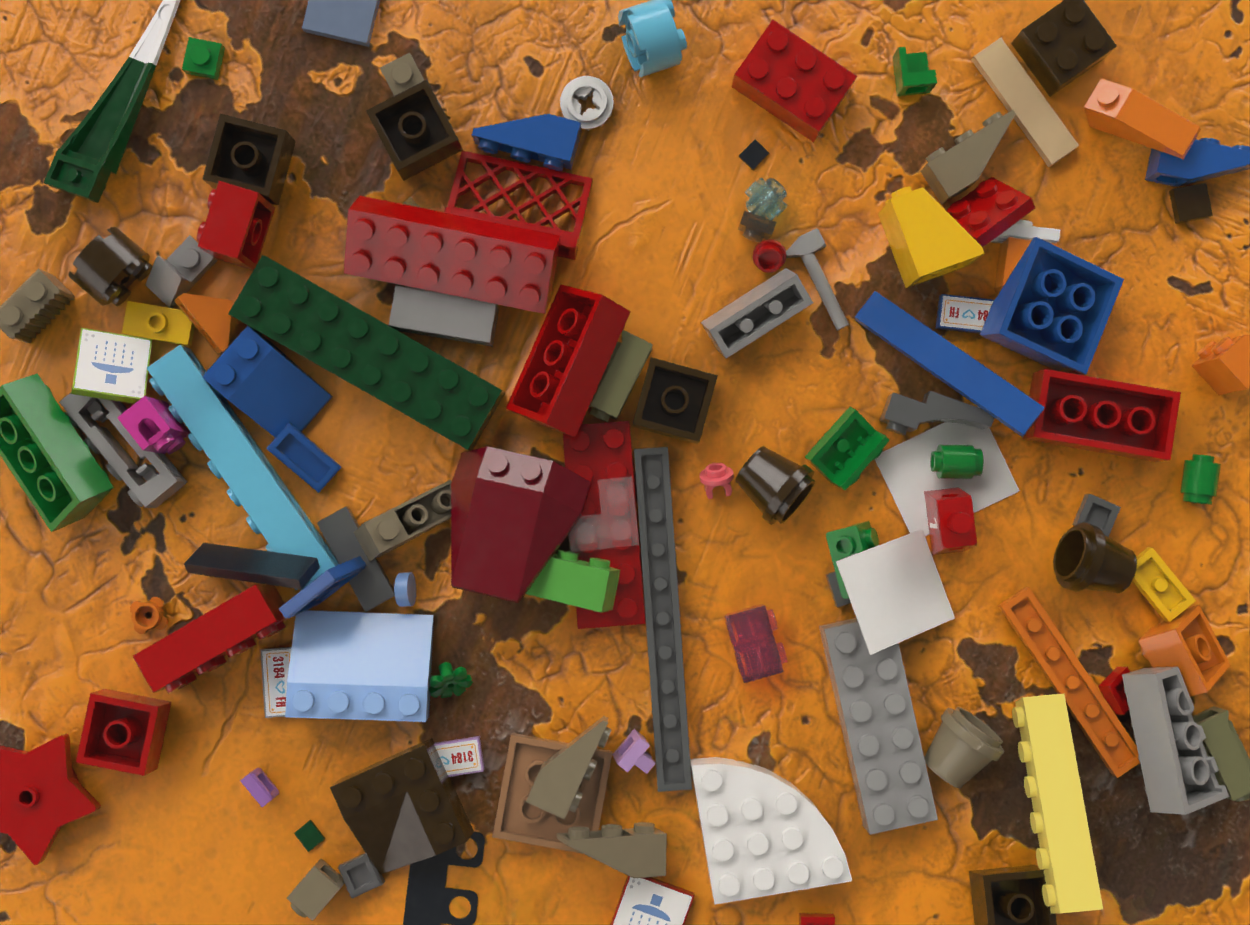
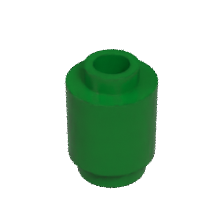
(957, 462)
(1200, 479)

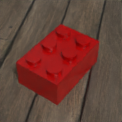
(793, 80)

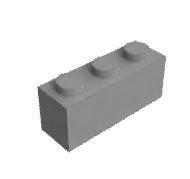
(757, 312)
(443, 316)

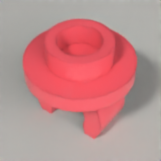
(717, 475)

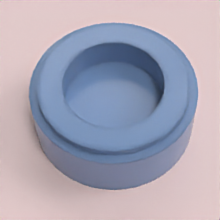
(405, 589)

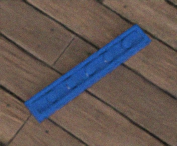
(949, 364)

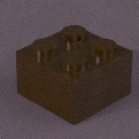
(1063, 44)
(414, 130)
(250, 157)
(674, 400)
(1009, 896)

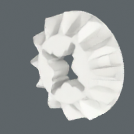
(580, 89)

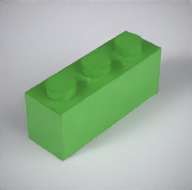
(577, 582)

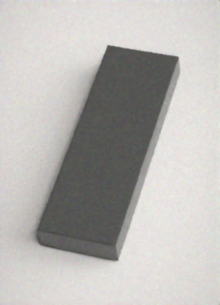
(371, 584)

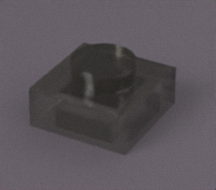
(756, 227)

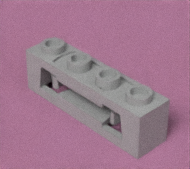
(121, 466)

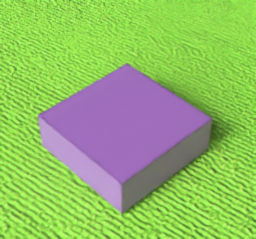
(260, 786)

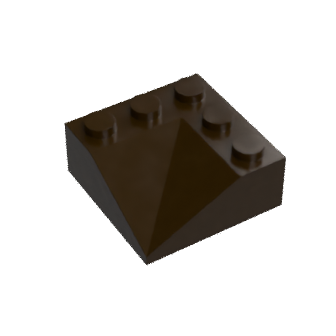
(403, 808)

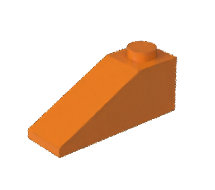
(1139, 119)

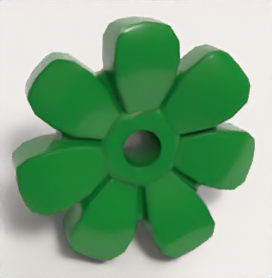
(449, 681)

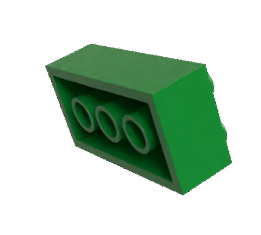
(48, 454)

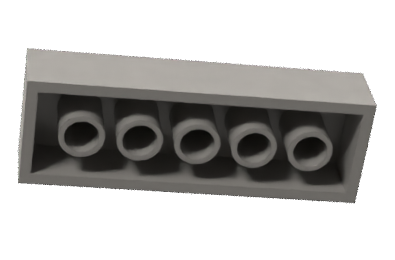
(878, 730)

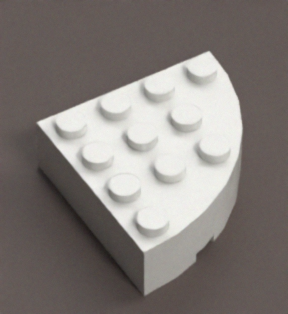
(761, 833)

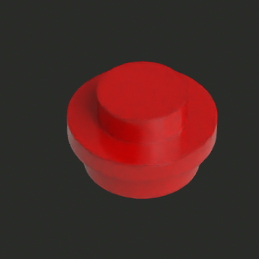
(769, 255)

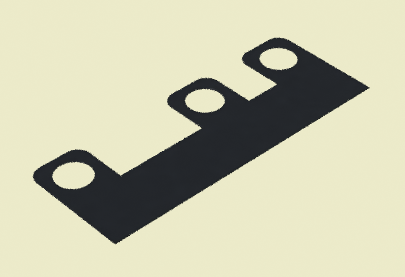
(426, 892)

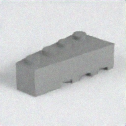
(1170, 743)

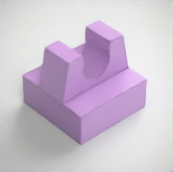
(633, 752)

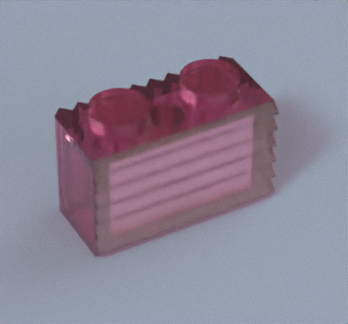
(754, 642)

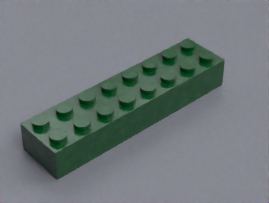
(367, 353)

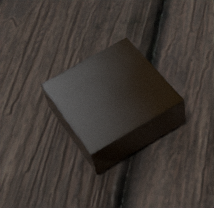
(1190, 203)

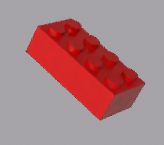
(568, 359)
(1104, 415)
(209, 638)

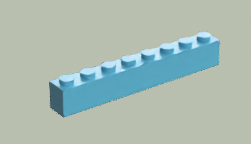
(237, 459)

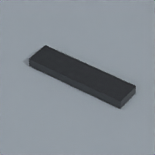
(252, 565)

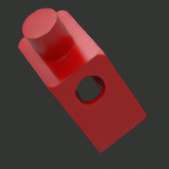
(950, 520)

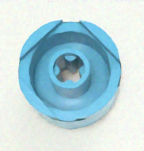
(652, 36)

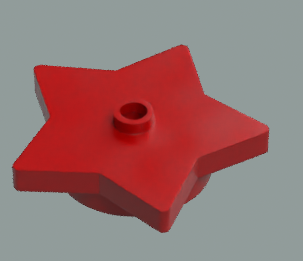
(55, 792)

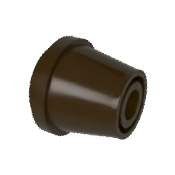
(775, 484)
(1093, 561)

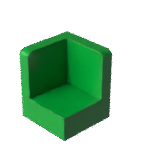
(912, 73)

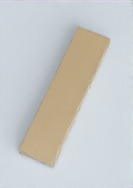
(1021, 94)

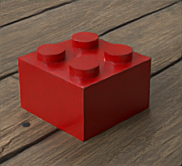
(235, 225)
(123, 732)

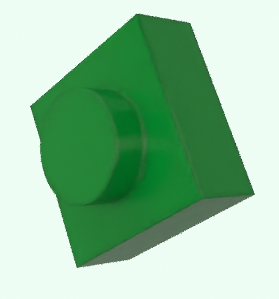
(203, 58)

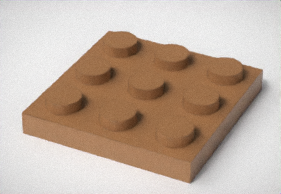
(529, 824)

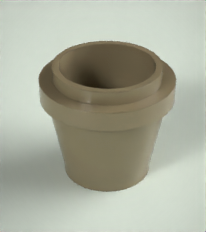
(962, 747)

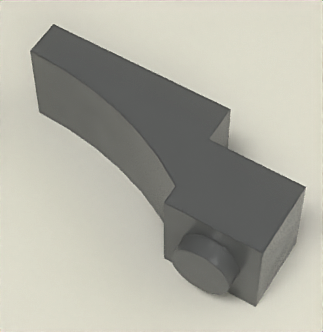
(906, 414)

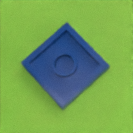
(323, 587)

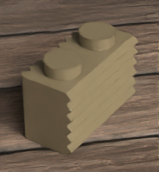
(33, 306)

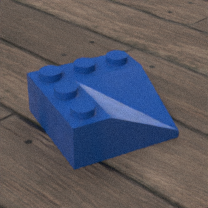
(1053, 308)

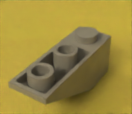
(962, 165)
(405, 522)
(561, 775)
(633, 851)

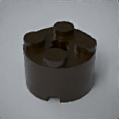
(110, 267)

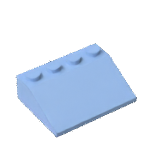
(360, 666)

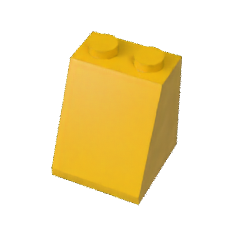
(925, 237)

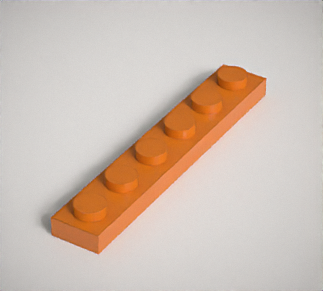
(1070, 677)

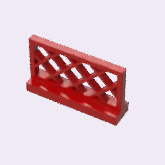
(569, 240)

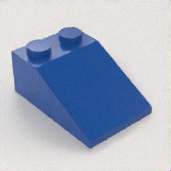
(266, 384)

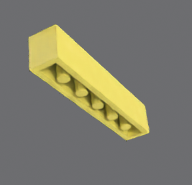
(1057, 804)

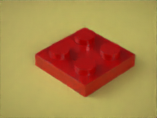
(990, 210)

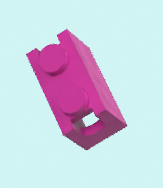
(154, 426)

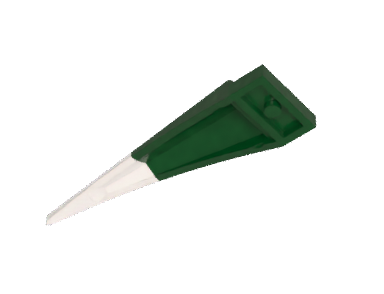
(102, 136)

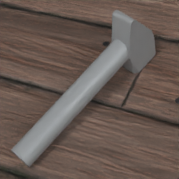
(805, 248)

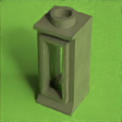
(620, 376)
(1228, 751)

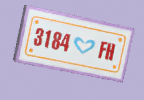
(461, 756)

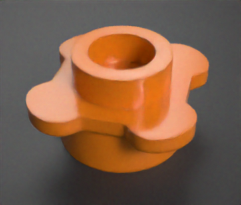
(139, 611)

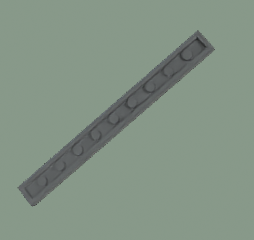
(662, 619)

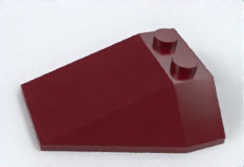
(509, 519)

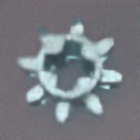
(766, 198)

